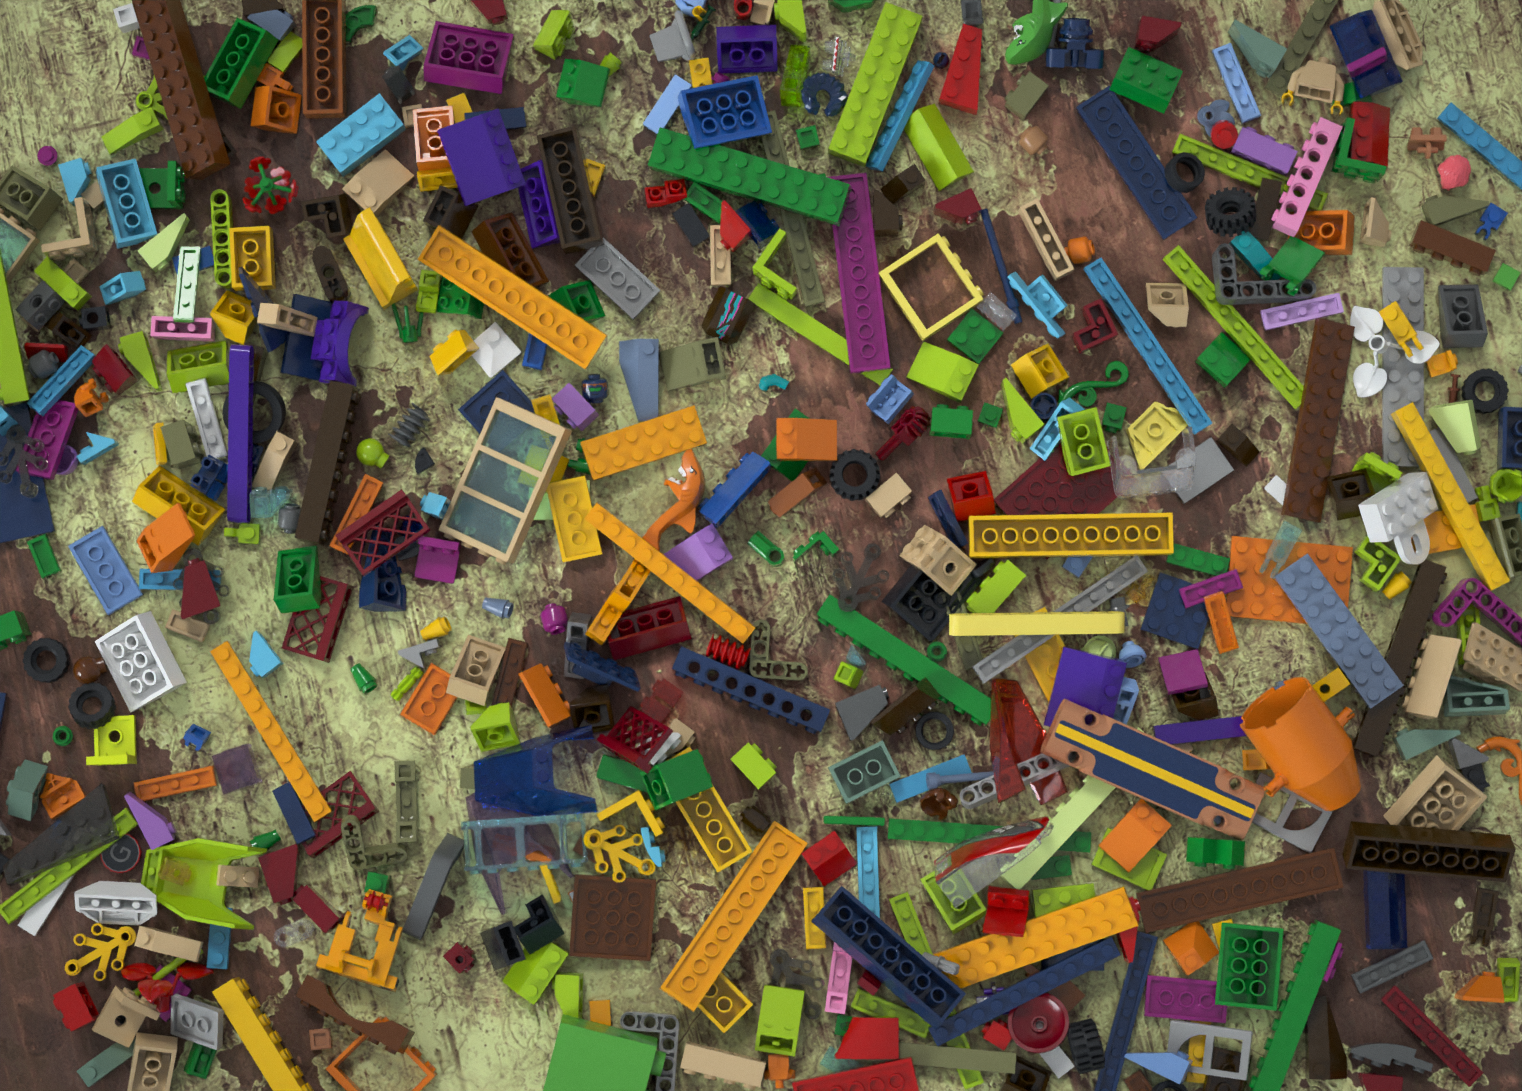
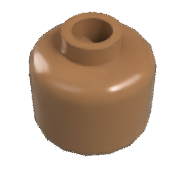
(1033, 140)

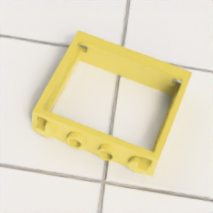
(903, 304)

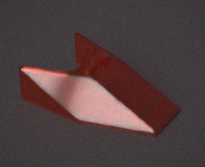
(1014, 738)

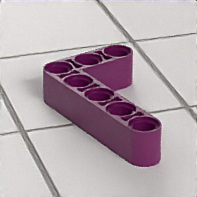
(1488, 610)

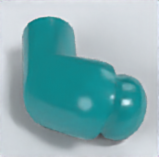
(772, 379)

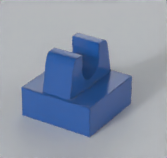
(196, 736)

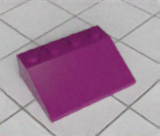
(468, 57)

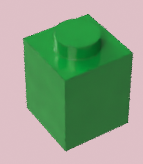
(377, 882)

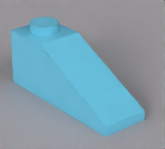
(1049, 436)
(435, 505)

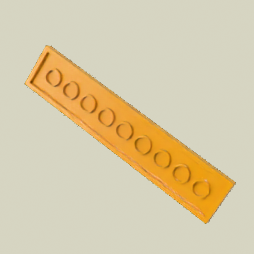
(512, 297)
(733, 916)
(1042, 938)

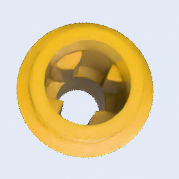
(1397, 585)
(437, 628)

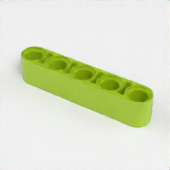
(218, 230)

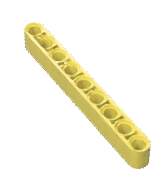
(1036, 623)

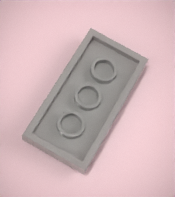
(618, 279)

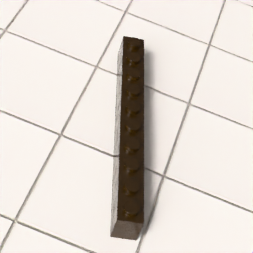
(1400, 653)

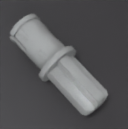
(942, 964)

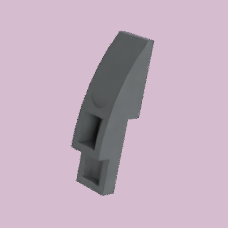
(1383, 1053)

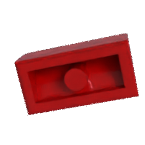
(59, 349)

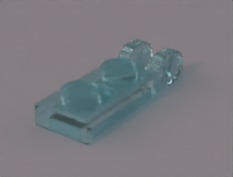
(1281, 547)

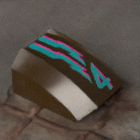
(727, 316)

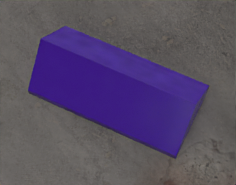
(538, 206)

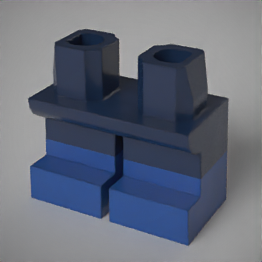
(205, 480)

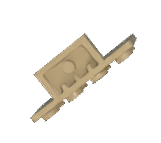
(1493, 658)

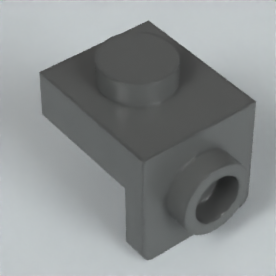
(971, 12)

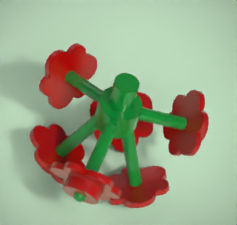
(257, 187)

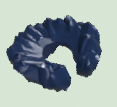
(831, 85)

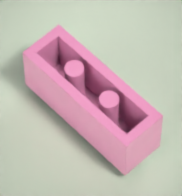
(166, 329)

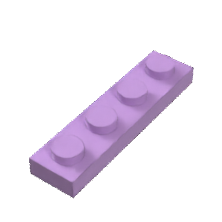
(1301, 311)

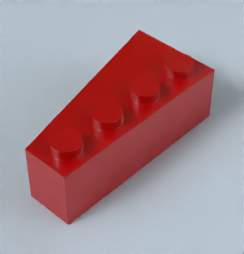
(962, 79)

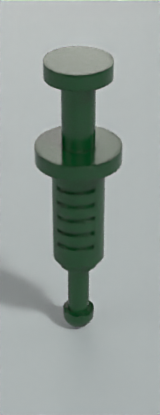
(700, 25)

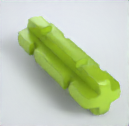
(406, 683)

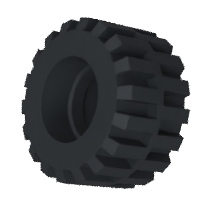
(854, 457)
(1086, 1046)

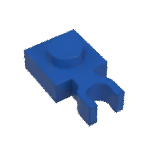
(1492, 219)

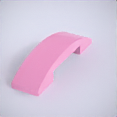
(838, 981)

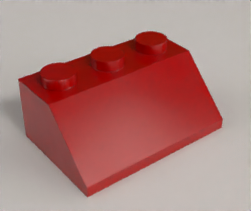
(1369, 133)

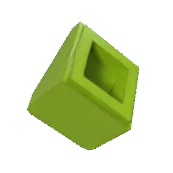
(848, 675)

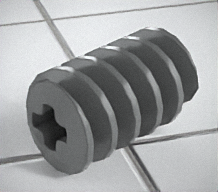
(410, 425)

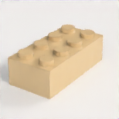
(722, 1064)

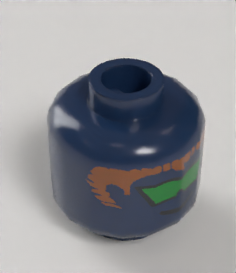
(594, 388)

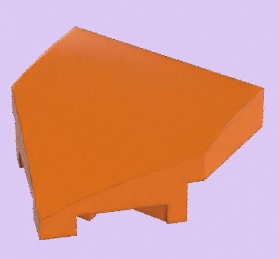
(60, 795)

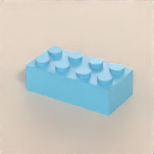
(361, 135)

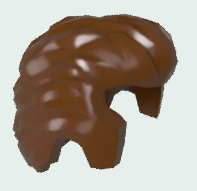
(938, 802)

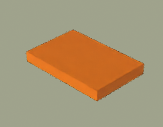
(429, 701)

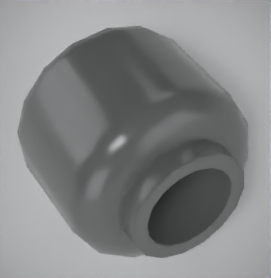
(43, 364)
(288, 517)

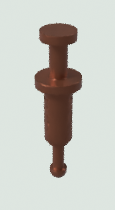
(1454, 390)

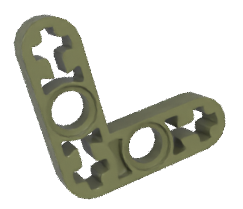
(763, 658)
(366, 854)

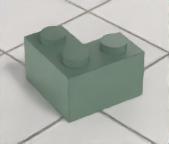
(25, 789)

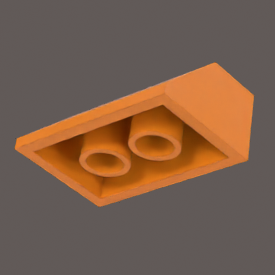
(546, 694)

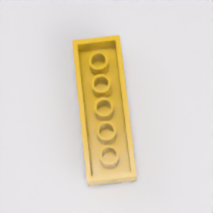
(714, 826)

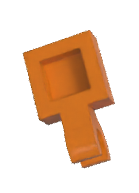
(273, 77)

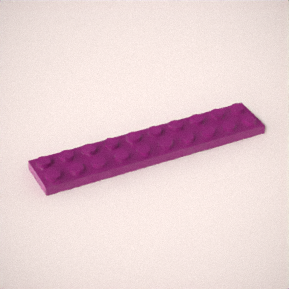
(860, 280)

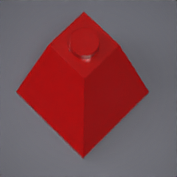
(733, 229)

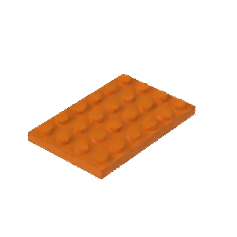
(1262, 596)

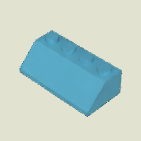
(126, 203)

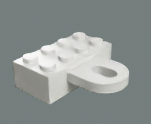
(1399, 514)

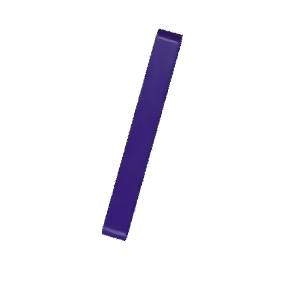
(240, 433)

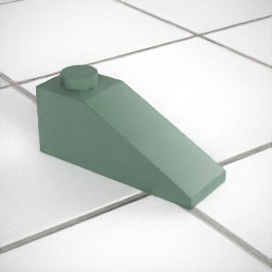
(1419, 740)
(105, 1063)

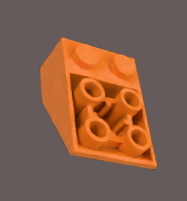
(166, 539)

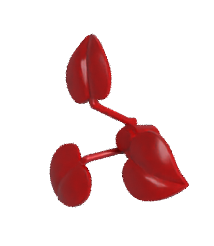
(161, 990)

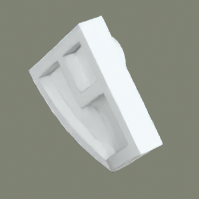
(495, 350)

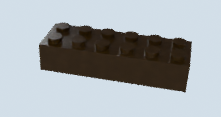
(570, 190)

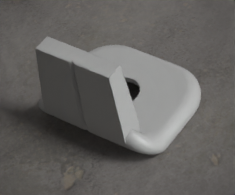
(669, 42)

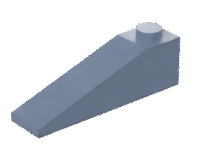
(641, 372)

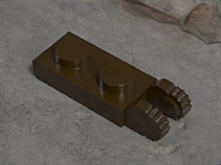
(1483, 914)

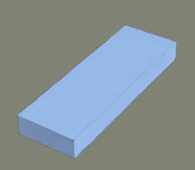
(666, 105)

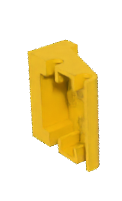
(379, 260)

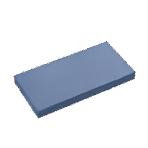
(105, 570)

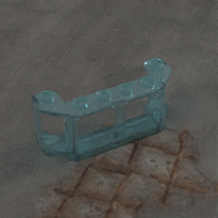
(519, 824)

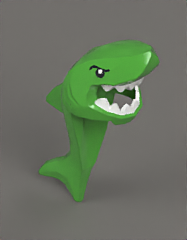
(1037, 31)

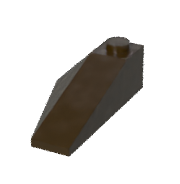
(1323, 1047)

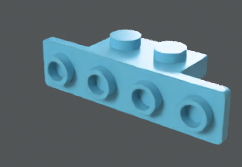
(1042, 299)

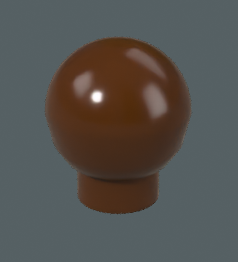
(88, 669)

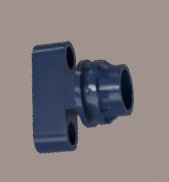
(1075, 34)

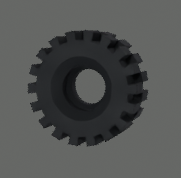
(1227, 202)

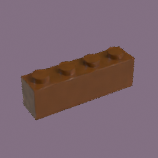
(1452, 248)

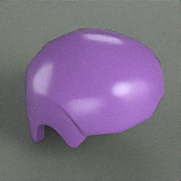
(68, 461)

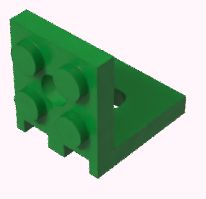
(1350, 167)
(171, 182)

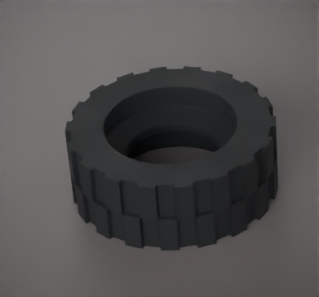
(1498, 383)
(33, 651)
(81, 695)

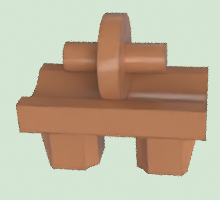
(1426, 143)

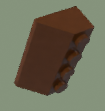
(506, 244)

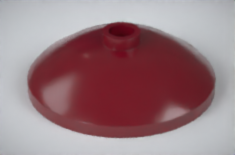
(1043, 1009)

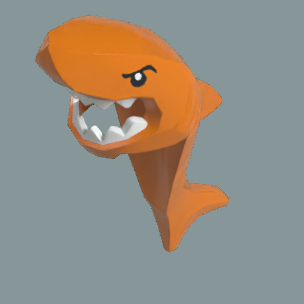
(689, 496)

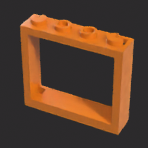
(349, 1085)

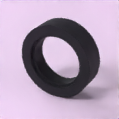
(278, 409)

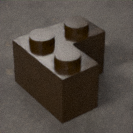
(334, 212)

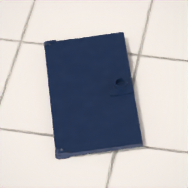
(21, 515)

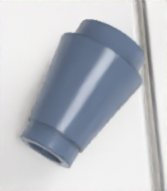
(498, 607)

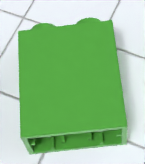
(601, 1058)

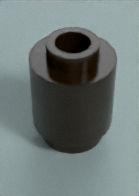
(755, 819)

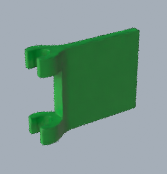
(1294, 263)

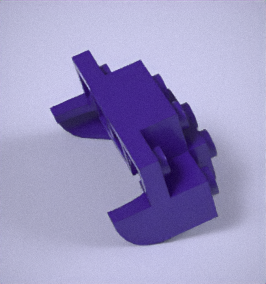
(332, 342)

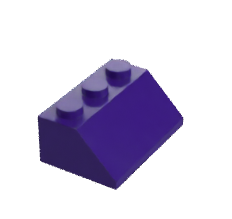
(747, 49)

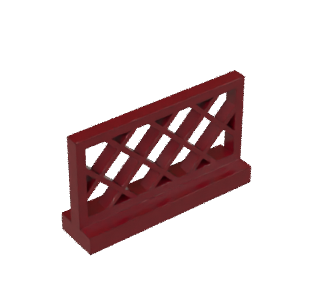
(371, 520)
(331, 626)
(627, 750)
(334, 834)

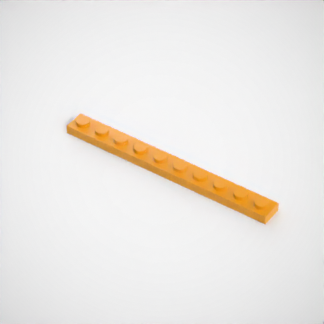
(670, 572)
(271, 731)

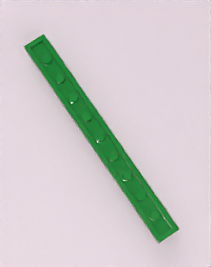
(958, 832)

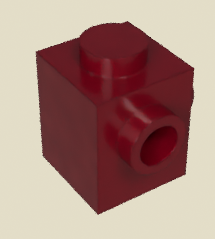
(460, 958)

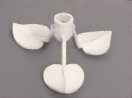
(1369, 378)

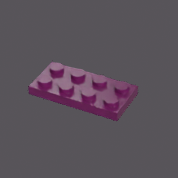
(54, 432)
(1182, 999)

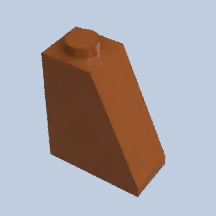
(797, 492)

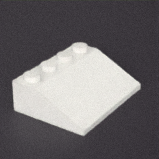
(140, 661)

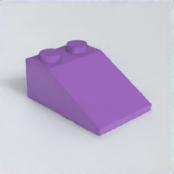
(701, 553)

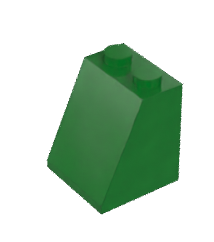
(676, 779)

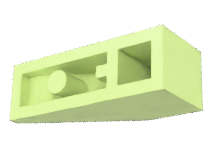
(163, 246)

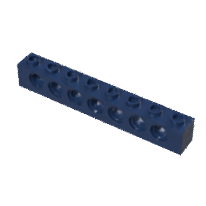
(686, 657)

